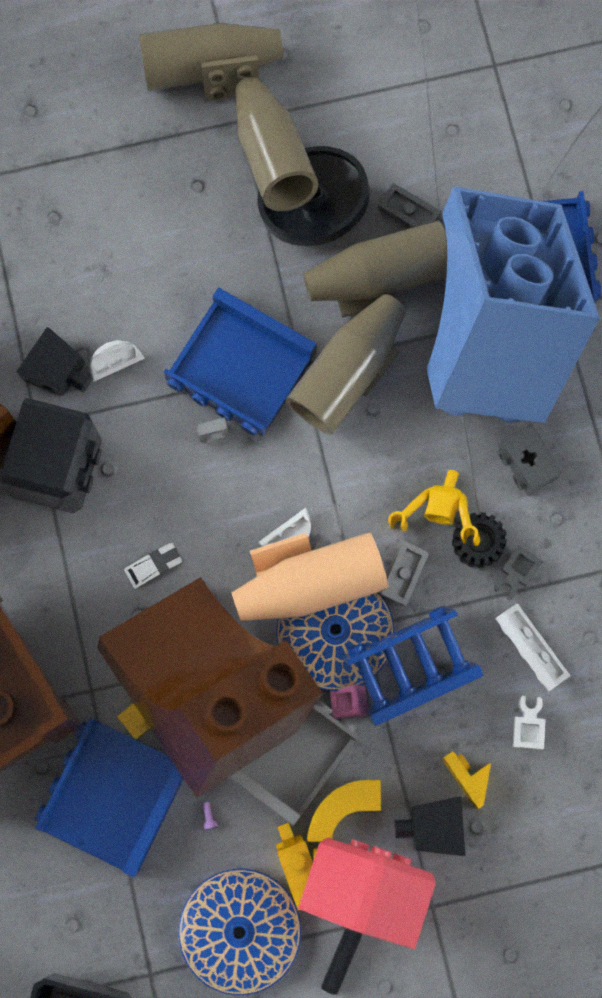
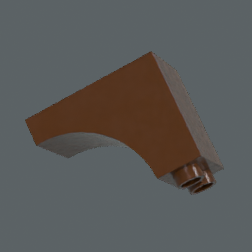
(208, 684)

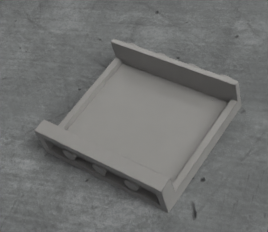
(301, 765)

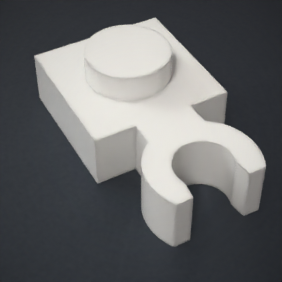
(529, 730)

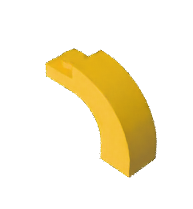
(349, 798)

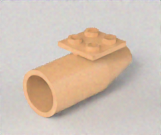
(305, 581)

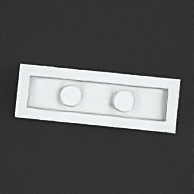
(532, 647)

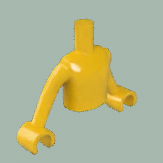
(441, 507)

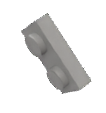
(404, 572)

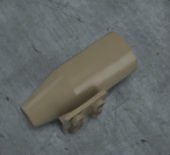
(208, 55)
(273, 147)
(380, 267)
(348, 365)

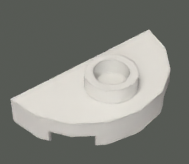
(112, 358)
(295, 526)

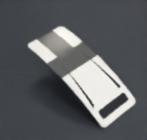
(153, 565)

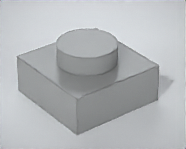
(213, 431)

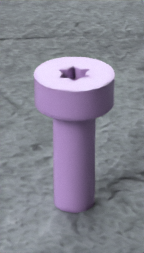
(210, 824)

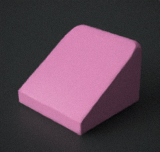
(349, 702)

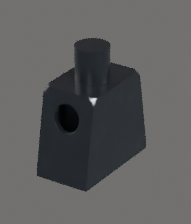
(54, 365)
(435, 827)

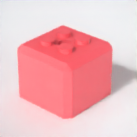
(368, 891)

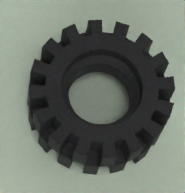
(487, 556)

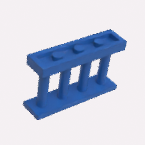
(436, 683)

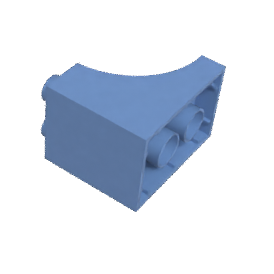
(510, 308)

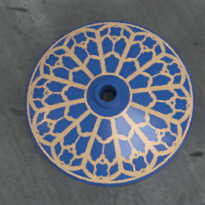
(322, 652)
(270, 926)

